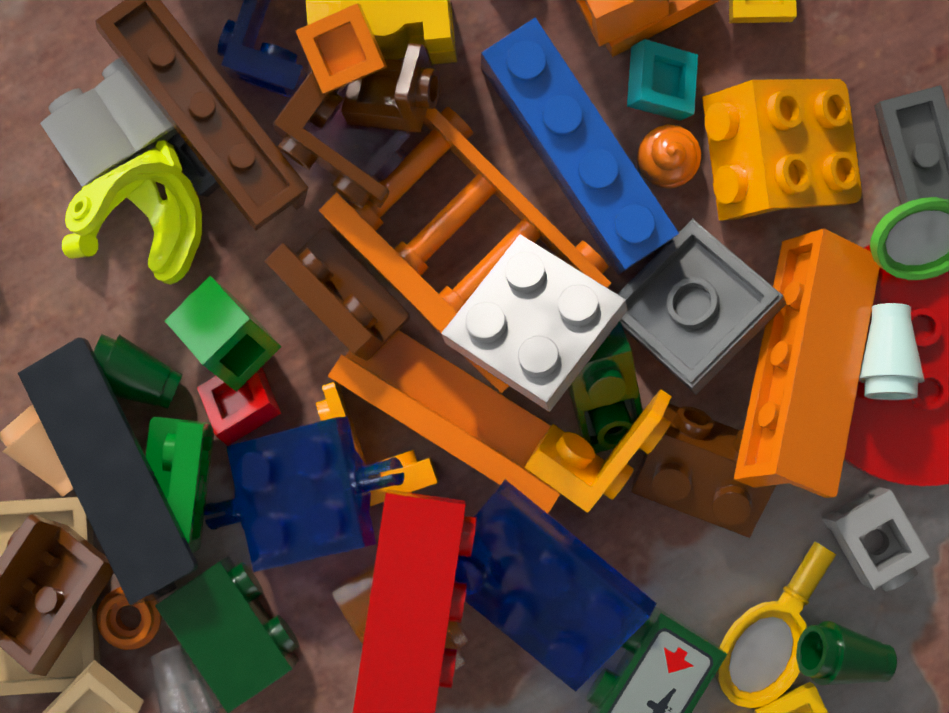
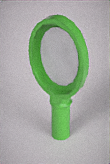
(913, 239)

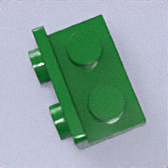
(181, 462)

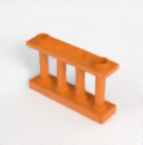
(406, 262)

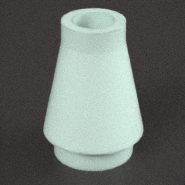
(891, 355)

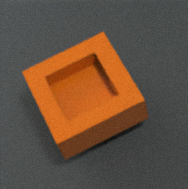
(341, 48)

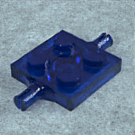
(302, 494)

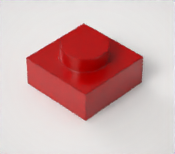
(239, 412)

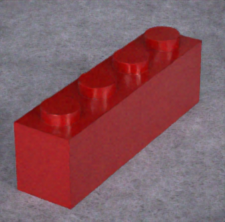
(412, 603)

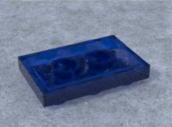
(548, 588)

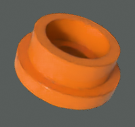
(116, 632)

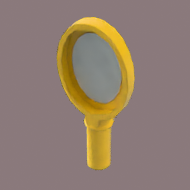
(765, 638)

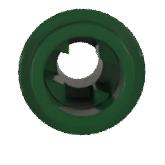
(136, 373)
(842, 656)

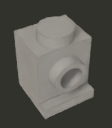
(901, 546)

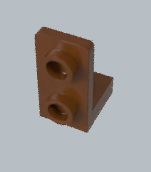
(293, 125)

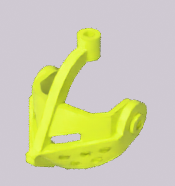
(173, 220)

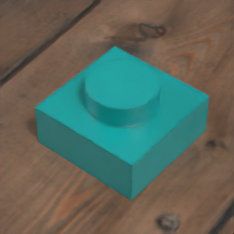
(662, 80)

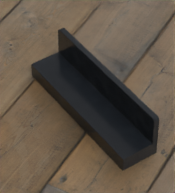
(109, 472)

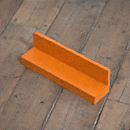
(809, 365)
(450, 411)

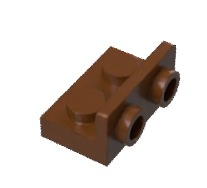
(340, 292)

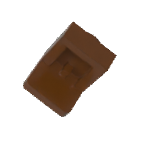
(395, 95)

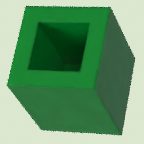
(222, 334)

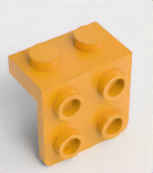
(781, 146)

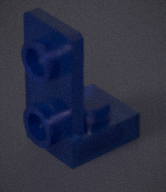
(268, 68)

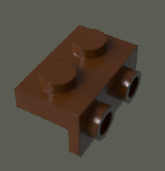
(696, 470)
(46, 590)

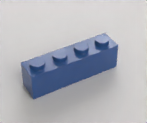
(577, 146)

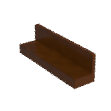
(203, 109)

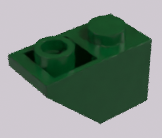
(607, 393)

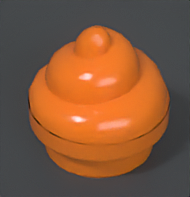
(669, 156)

